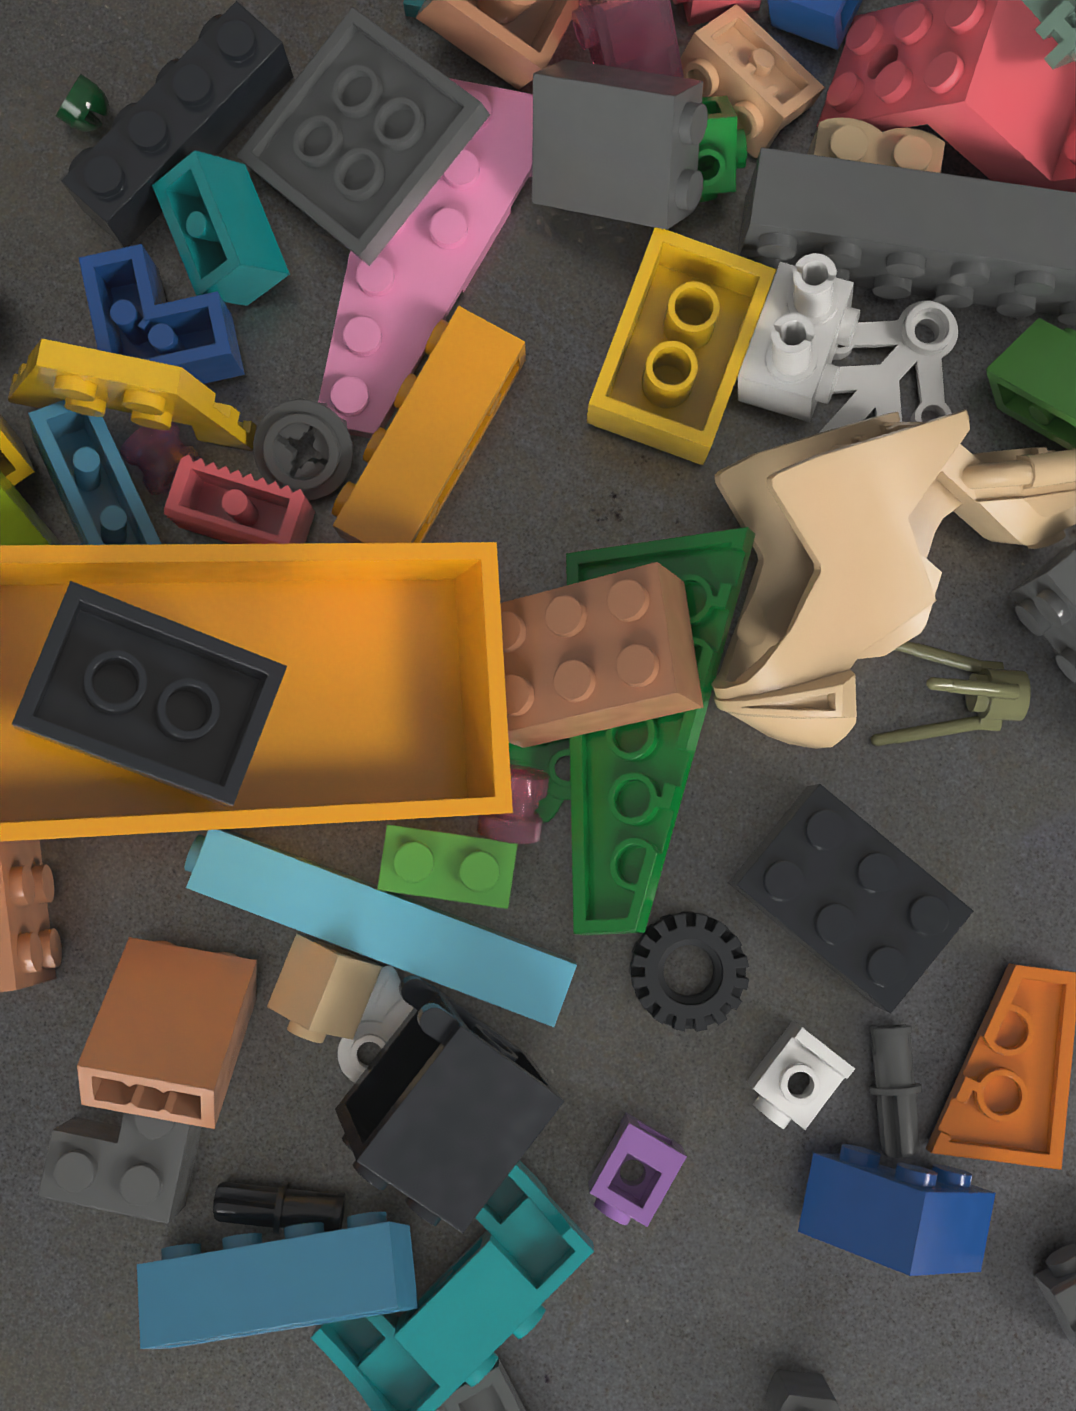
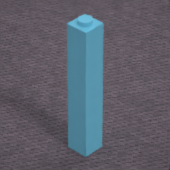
(380, 924)

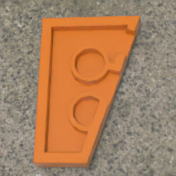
(1016, 1074)

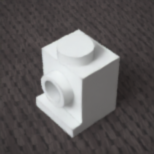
(794, 1053)

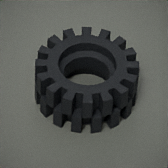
(726, 983)

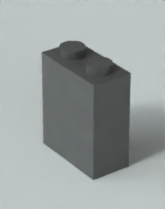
(617, 142)

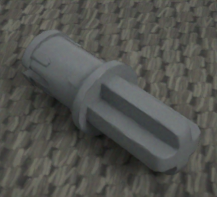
(895, 1090)

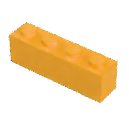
(432, 433)

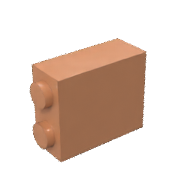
(168, 1033)

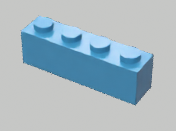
(90, 478)
(276, 1284)

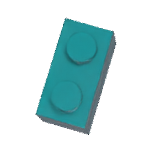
(220, 228)

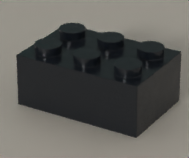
(149, 695)
(851, 897)

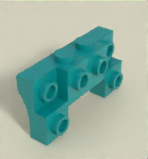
(469, 1309)

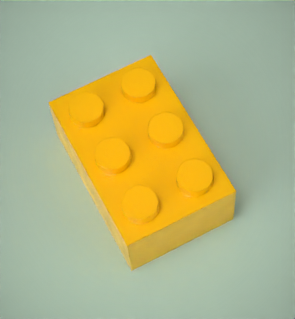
(679, 345)

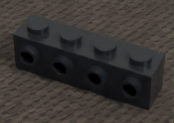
(192, 106)

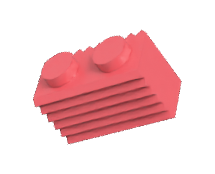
(236, 506)

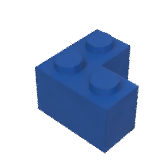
(136, 321)
(898, 1217)

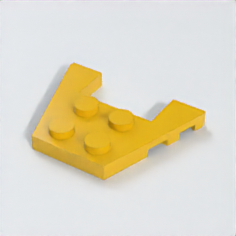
(148, 389)

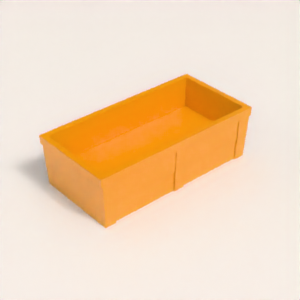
(381, 705)

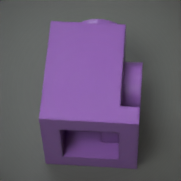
(637, 1198)

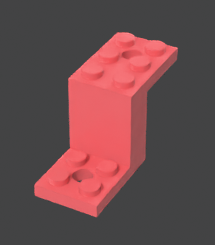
(970, 76)

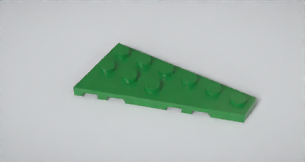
(635, 774)

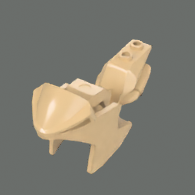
(846, 553)

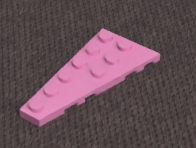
(419, 274)

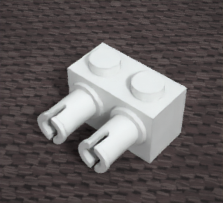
(797, 339)

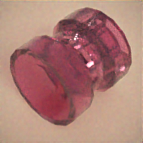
(525, 823)

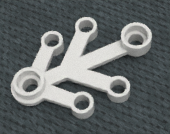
(878, 385)

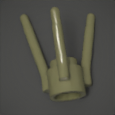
(991, 692)

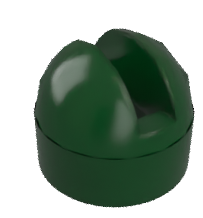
(80, 100)

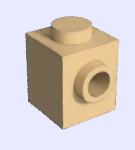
(323, 989)

